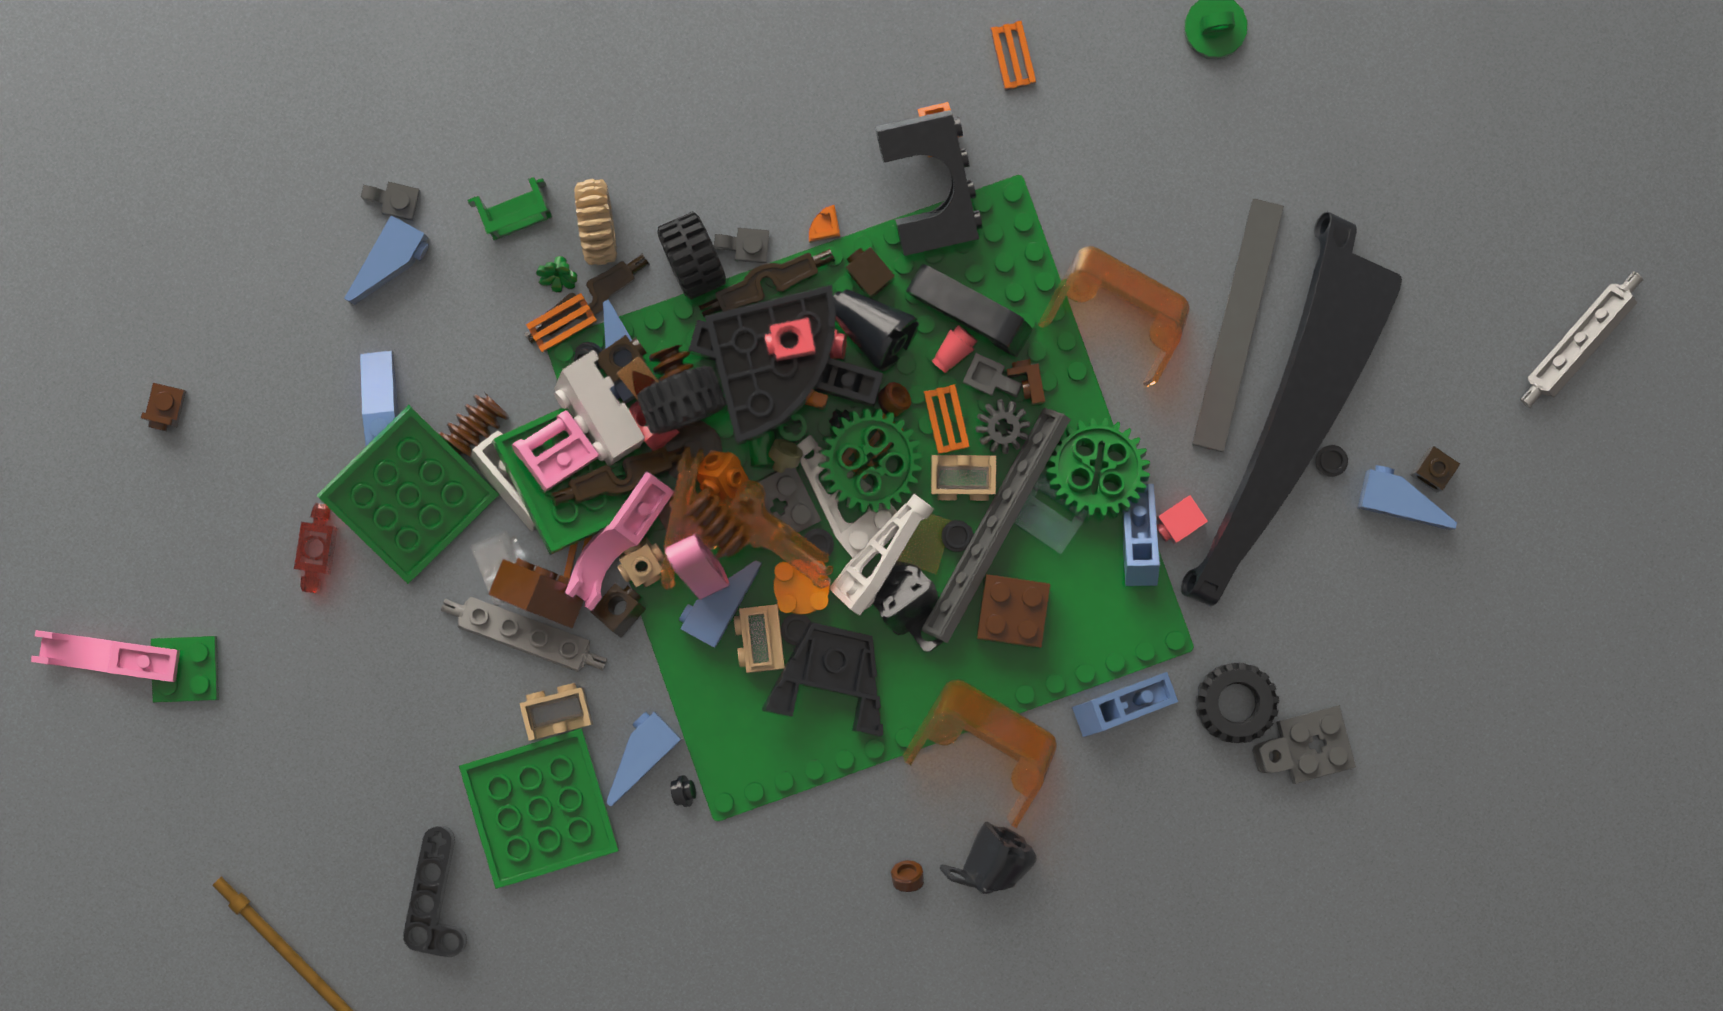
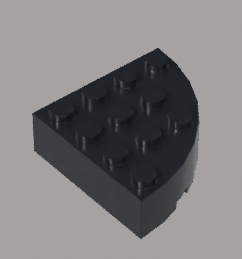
(757, 386)

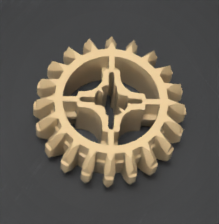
(595, 222)

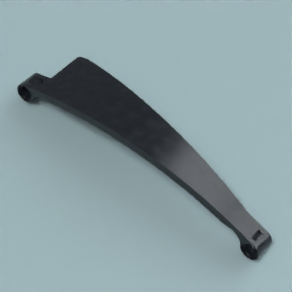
(1333, 342)

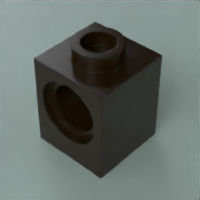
(869, 271)
(607, 356)
(1435, 469)
(605, 608)

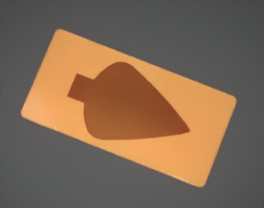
(637, 376)

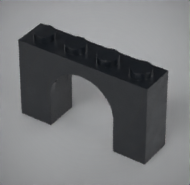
(954, 219)

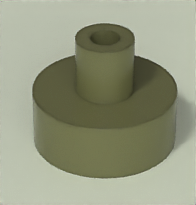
(784, 455)

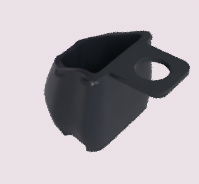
(907, 602)
(995, 860)

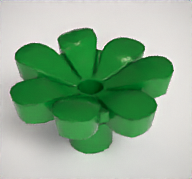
(557, 275)

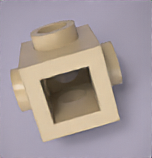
(642, 552)

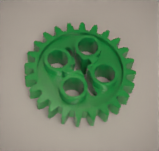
(854, 435)
(1126, 473)

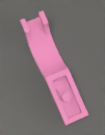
(622, 533)
(107, 656)

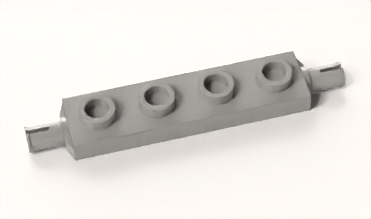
(1582, 340)
(524, 634)

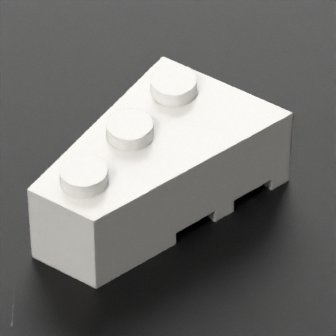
(597, 410)
(490, 465)

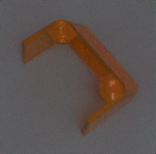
(1096, 270)
(970, 709)

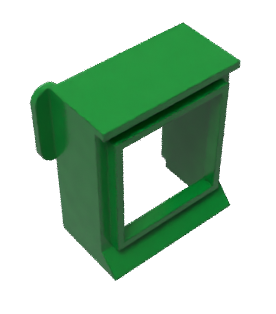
(514, 213)

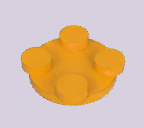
(797, 592)

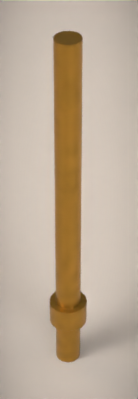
(240, 904)

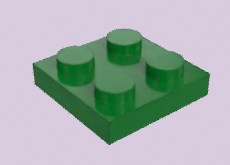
(195, 672)

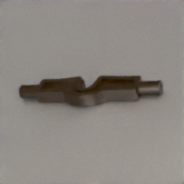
(783, 277)
(601, 289)
(604, 482)

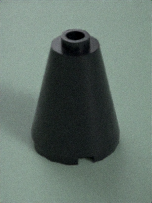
(874, 327)

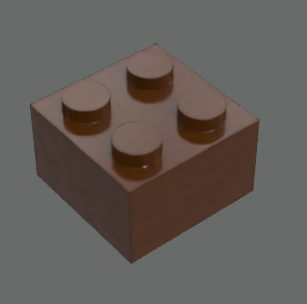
(536, 591)
(1013, 611)

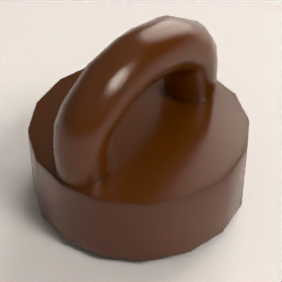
(894, 399)
(907, 876)

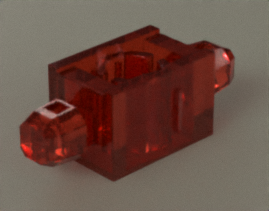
(310, 581)

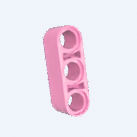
(697, 566)

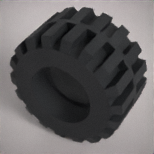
(691, 255)
(681, 400)
(1265, 702)

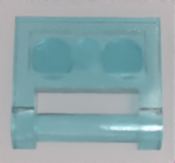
(1046, 523)

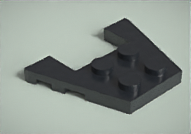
(831, 662)

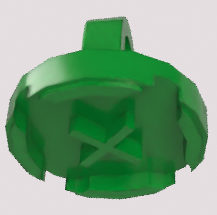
(1215, 27)

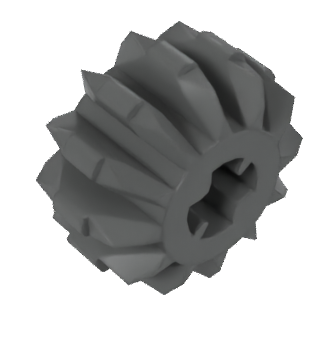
(995, 435)

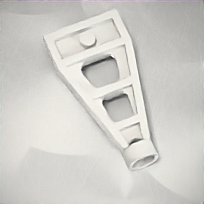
(850, 535)
(853, 587)

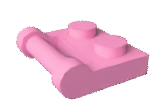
(560, 460)

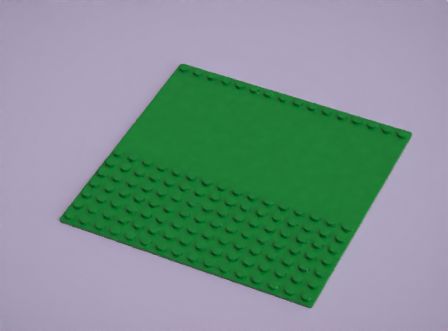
(1092, 620)

